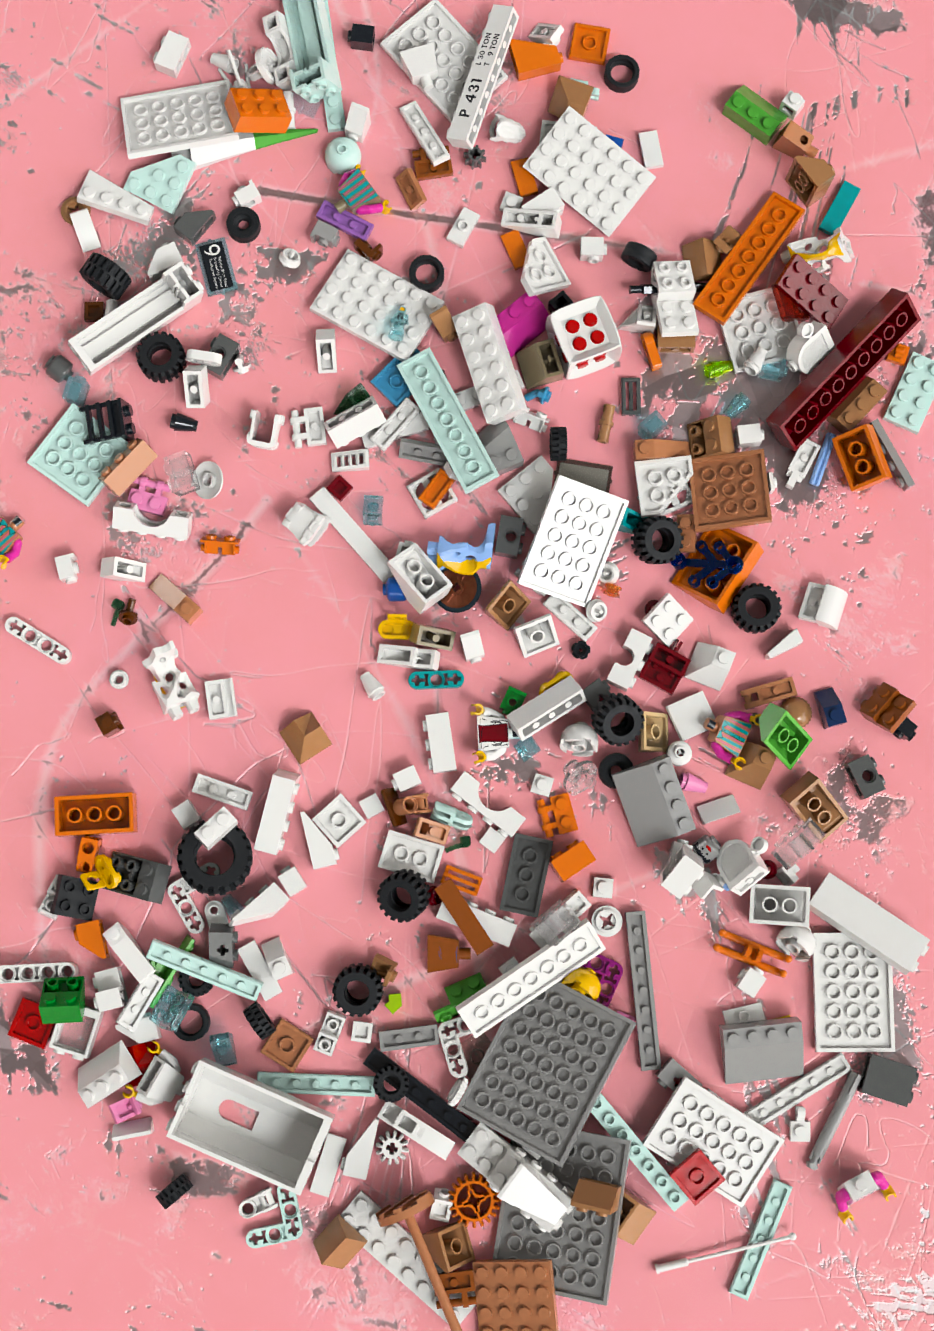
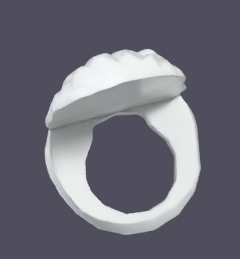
(506, 130)

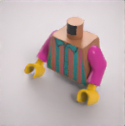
(10, 540)
(729, 735)

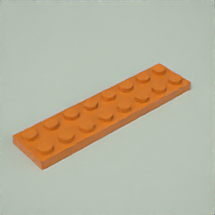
(748, 258)

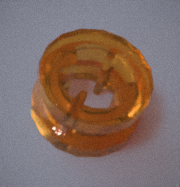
(612, 590)

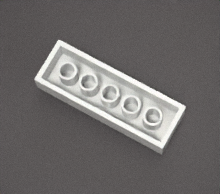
(490, 364)

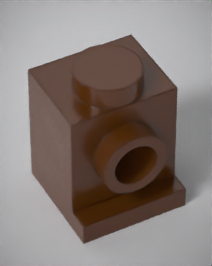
(109, 724)

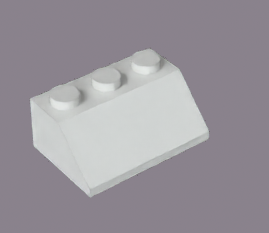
(106, 1074)

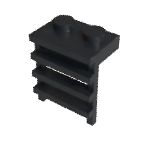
(119, 421)

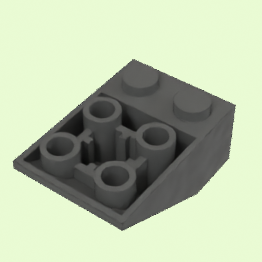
(140, 877)

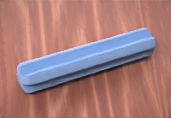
(822, 459)

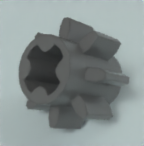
(479, 159)

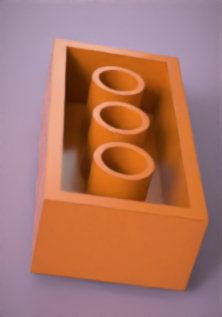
(95, 814)

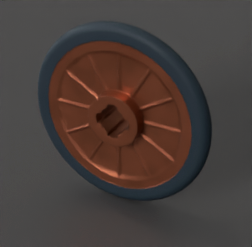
(466, 596)

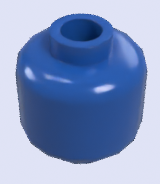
(393, 590)

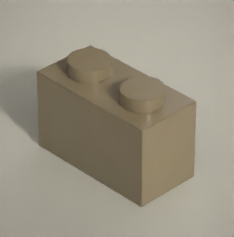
(432, 636)

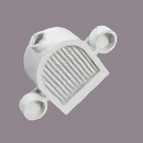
(809, 347)
(741, 864)

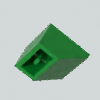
(62, 1000)

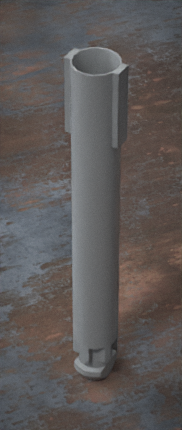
(834, 1120)

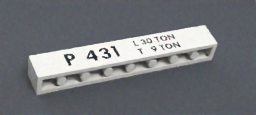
(482, 76)

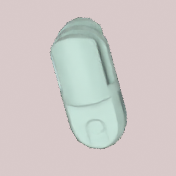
(451, 816)

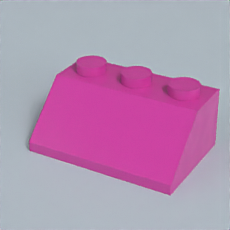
(522, 322)

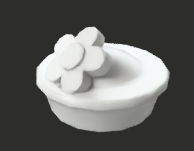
(290, 258)
(609, 573)
(596, 610)

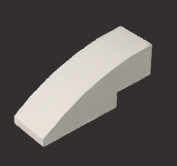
(408, 657)

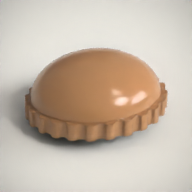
(798, 709)

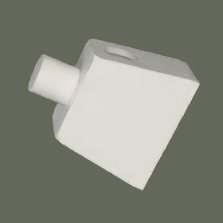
(420, 65)

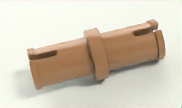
(606, 423)

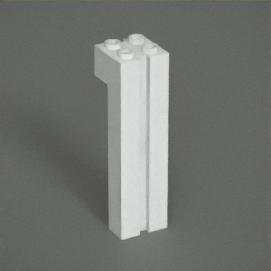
(137, 318)

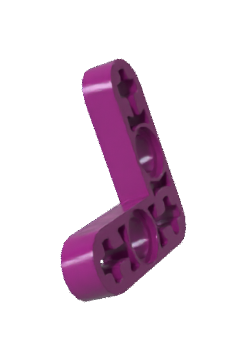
(604, 971)

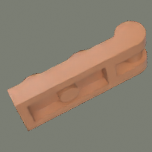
(769, 692)

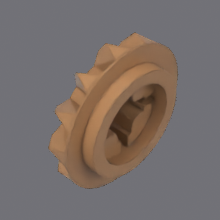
(71, 204)

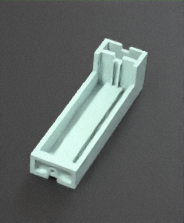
(312, 50)

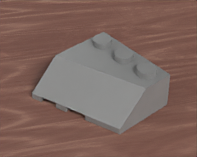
(501, 447)

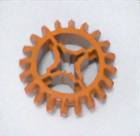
(465, 1203)

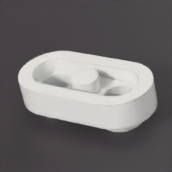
(218, 918)

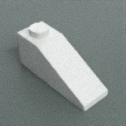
(532, 222)
(320, 848)
(129, 951)
(358, 1158)

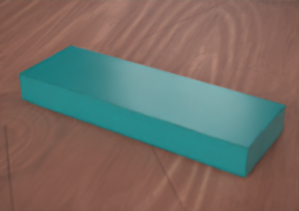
(839, 208)

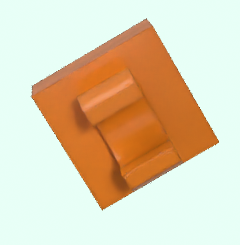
(898, 355)

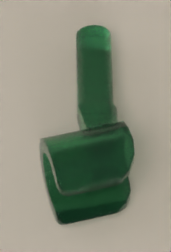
(118, 605)
(464, 842)

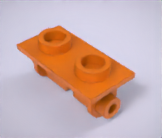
(212, 543)

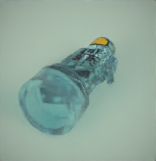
(399, 319)

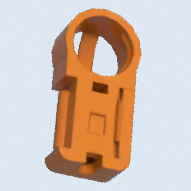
(651, 350)

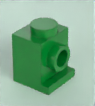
(515, 694)

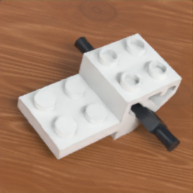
(672, 297)

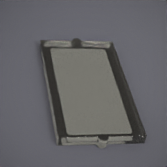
(587, 473)

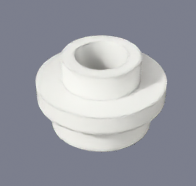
(113, 677)

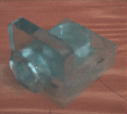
(772, 373)
(372, 510)

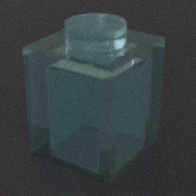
(76, 390)
(652, 426)

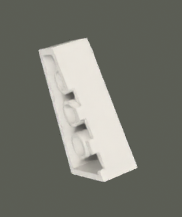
(277, 811)

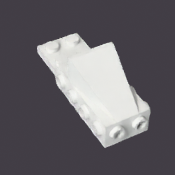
(518, 1178)

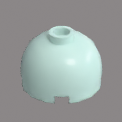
(342, 155)

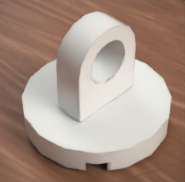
(265, 62)

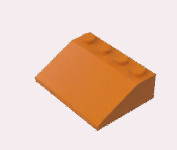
(728, 587)

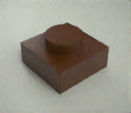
(93, 311)

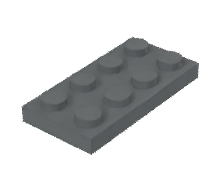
(526, 875)

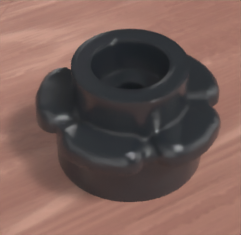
(580, 645)

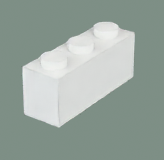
(355, 422)
(439, 743)

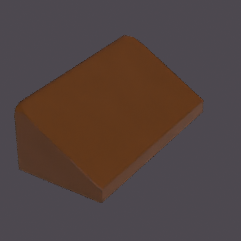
(389, 796)

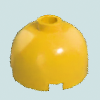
(584, 981)

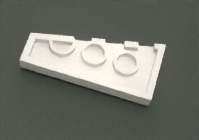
(109, 197)

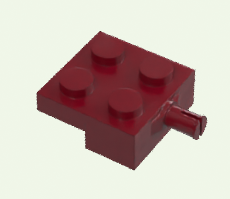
(665, 667)

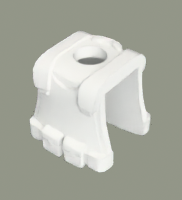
(251, 436)
(306, 524)

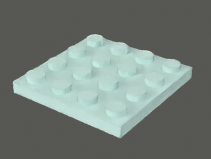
(71, 463)

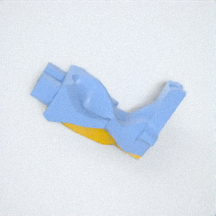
(456, 556)

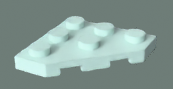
(162, 182)

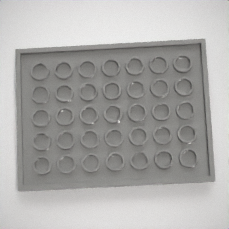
(547, 1070)
(585, 1242)

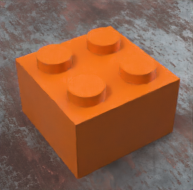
(572, 861)

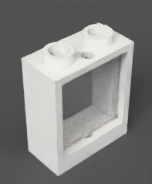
(77, 1037)

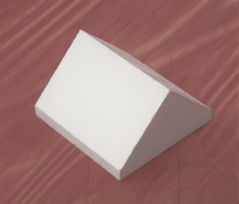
(536, 635)

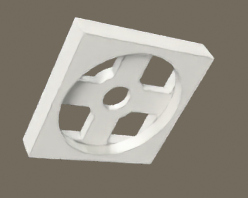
(425, 481)

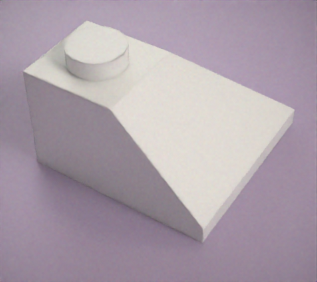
(710, 665)

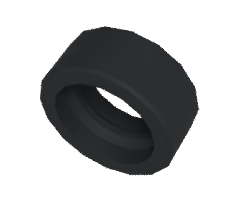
(628, 62)
(427, 259)
(205, 1026)

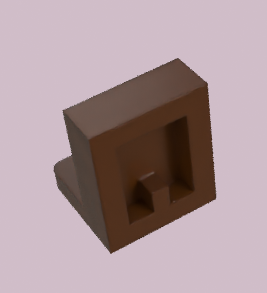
(366, 251)

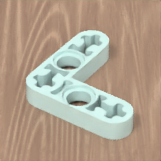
(283, 1227)

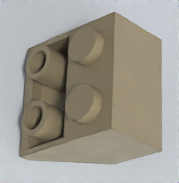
(540, 364)

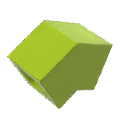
(394, 1002)

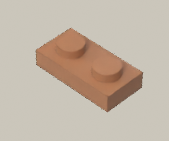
(411, 189)
(687, 524)

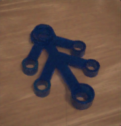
(710, 564)

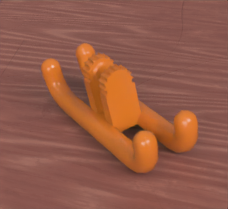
(752, 953)

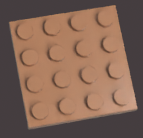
(730, 491)
(515, 1295)

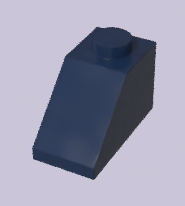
(830, 708)

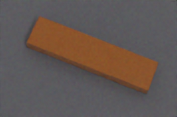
(464, 916)

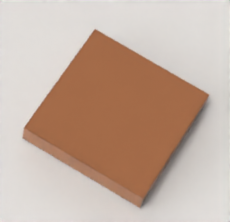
(287, 1045)

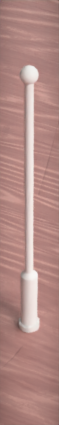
(685, 1262)

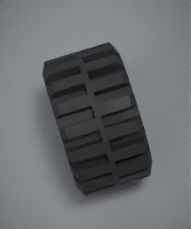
(105, 276)
(154, 344)
(670, 540)
(767, 597)
(627, 728)
(393, 905)
(353, 1005)

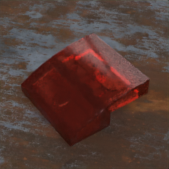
(787, 308)

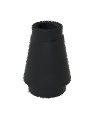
(183, 423)

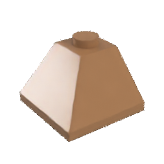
(572, 94)
(757, 767)
(450, 1246)

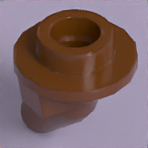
(127, 616)

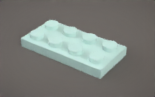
(912, 394)

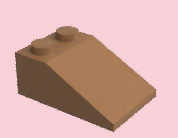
(812, 799)

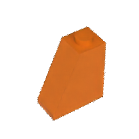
(534, 59)

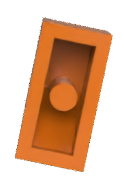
(91, 937)

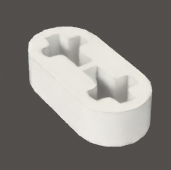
(203, 357)

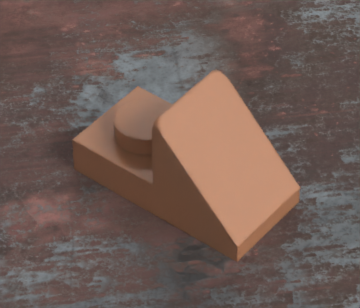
(431, 831)

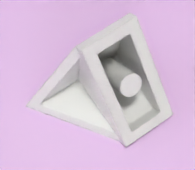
(641, 320)

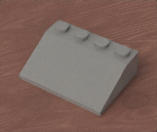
(653, 801)
(762, 1050)

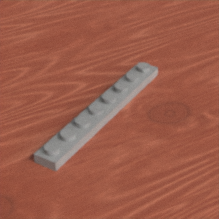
(643, 990)

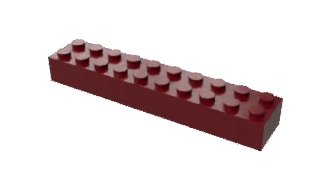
(843, 369)

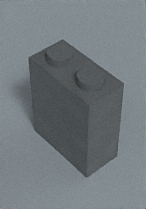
(888, 1080)

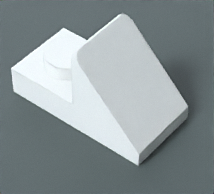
(546, 34)

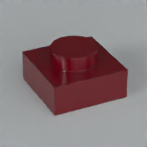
(339, 488)

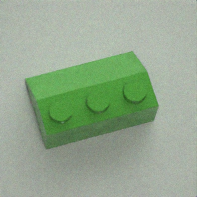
(754, 114)
(783, 735)

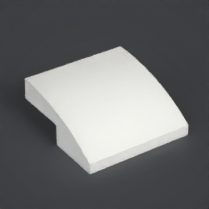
(689, 715)

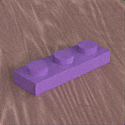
(345, 221)

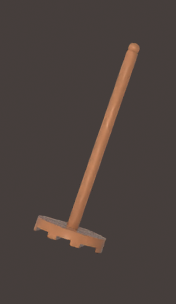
(406, 1209)

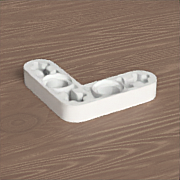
(187, 890)
(453, 1039)

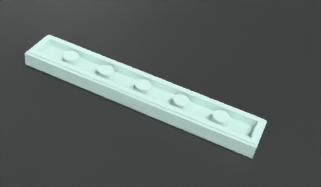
(204, 969)
(319, 1083)
(763, 1230)

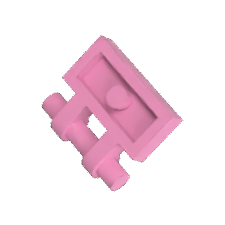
(147, 501)

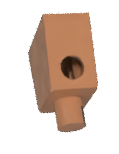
(795, 141)

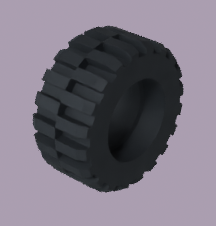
(215, 883)

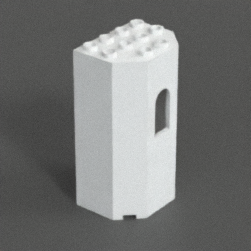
(278, 1147)

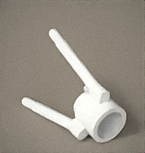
(238, 83)

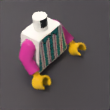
(858, 1188)

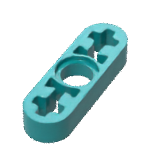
(451, 685)

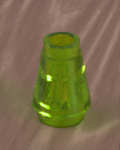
(717, 368)

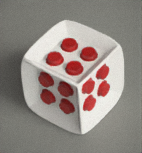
(584, 337)

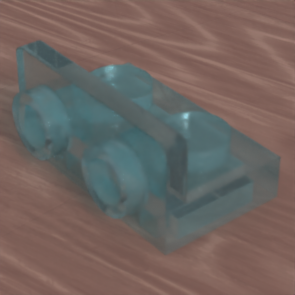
(171, 1008)

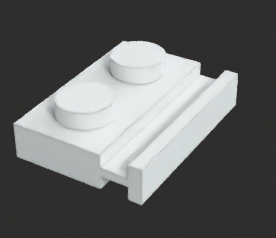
(221, 699)

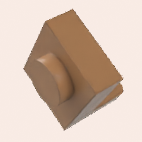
(727, 240)
(385, 968)

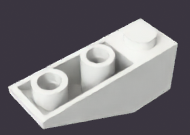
(264, 906)

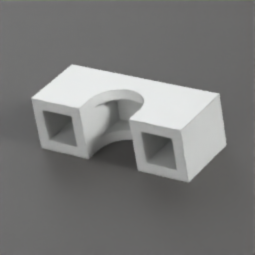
(637, 645)

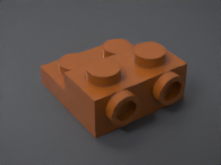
(887, 707)

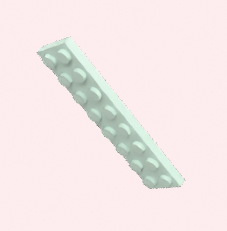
(448, 420)

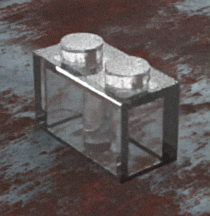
(181, 473)

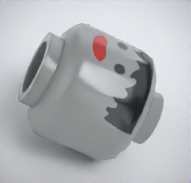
(707, 848)

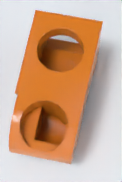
(87, 852)

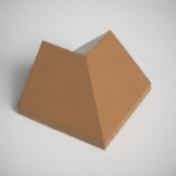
(305, 737)

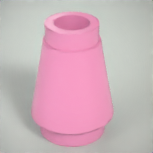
(692, 783)

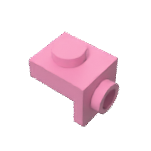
(125, 1109)

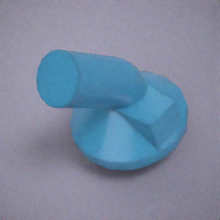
(544, 395)

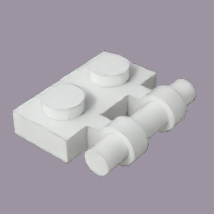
(315, 429)

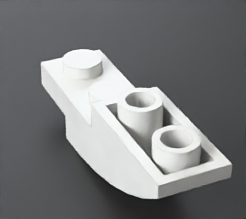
(416, 1130)

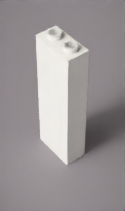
(869, 924)

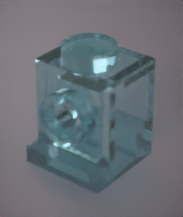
(527, 748)

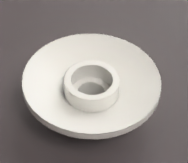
(210, 479)

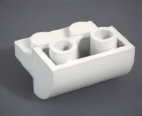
(823, 605)

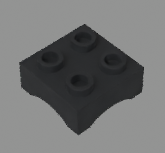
(73, 898)

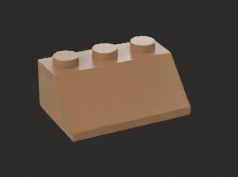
(810, 178)
(857, 405)

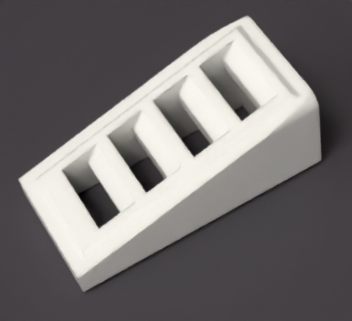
(353, 453)
(790, 641)

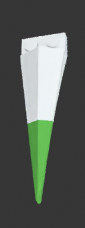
(247, 142)

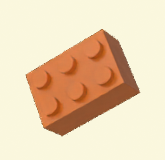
(257, 110)
(861, 458)

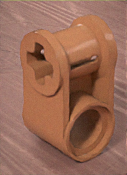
(415, 804)

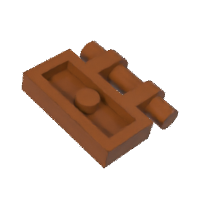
(426, 171)
(458, 1282)

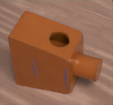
(444, 953)

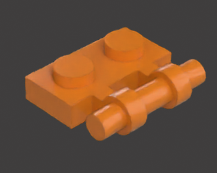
(562, 812)

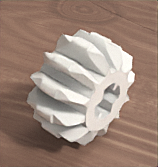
(386, 1151)

